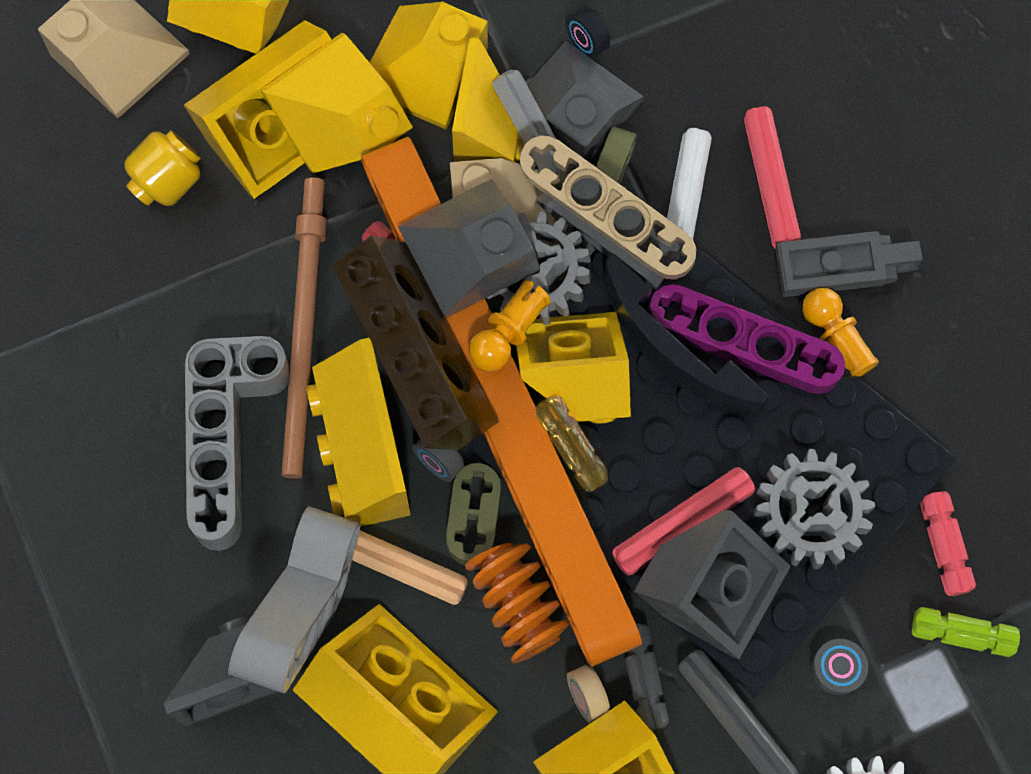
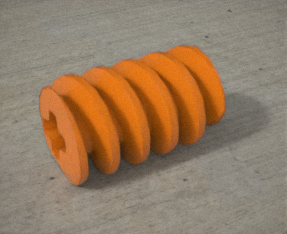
(517, 599)

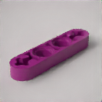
(748, 330)

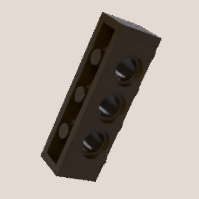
(415, 344)

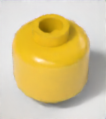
(162, 168)

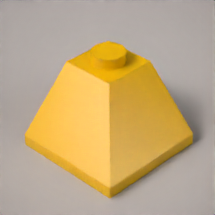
(426, 57)
(335, 106)
(481, 121)
(581, 363)

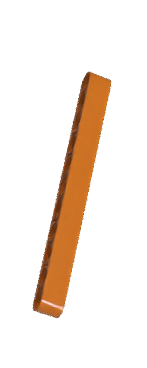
(521, 444)

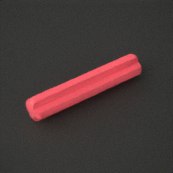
(771, 175)
(718, 496)

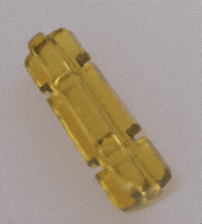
(571, 443)

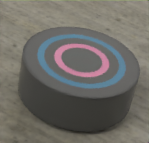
(440, 462)
(839, 666)

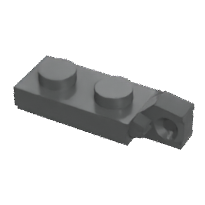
(843, 262)

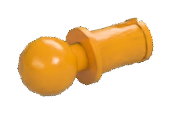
(824, 309)
(491, 348)

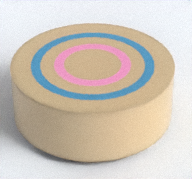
(588, 693)

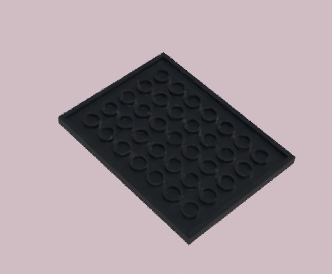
(684, 444)

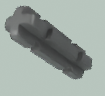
(646, 682)

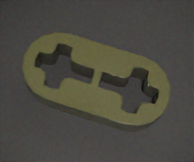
(617, 153)
(461, 512)

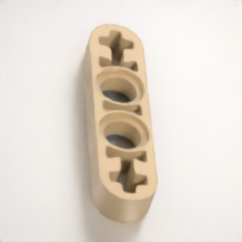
(603, 212)

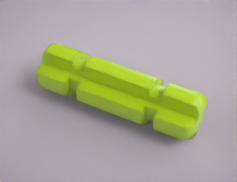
(965, 632)

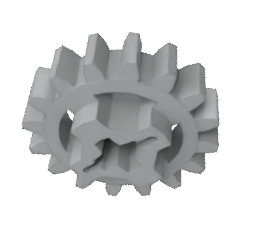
(555, 264)
(800, 493)

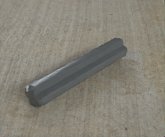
(734, 715)

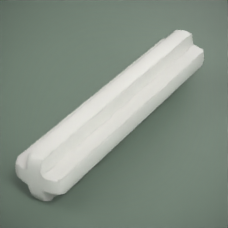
(689, 179)

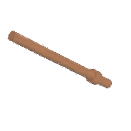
(310, 232)

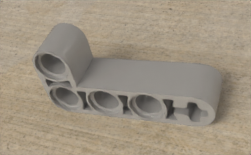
(223, 442)
(298, 604)

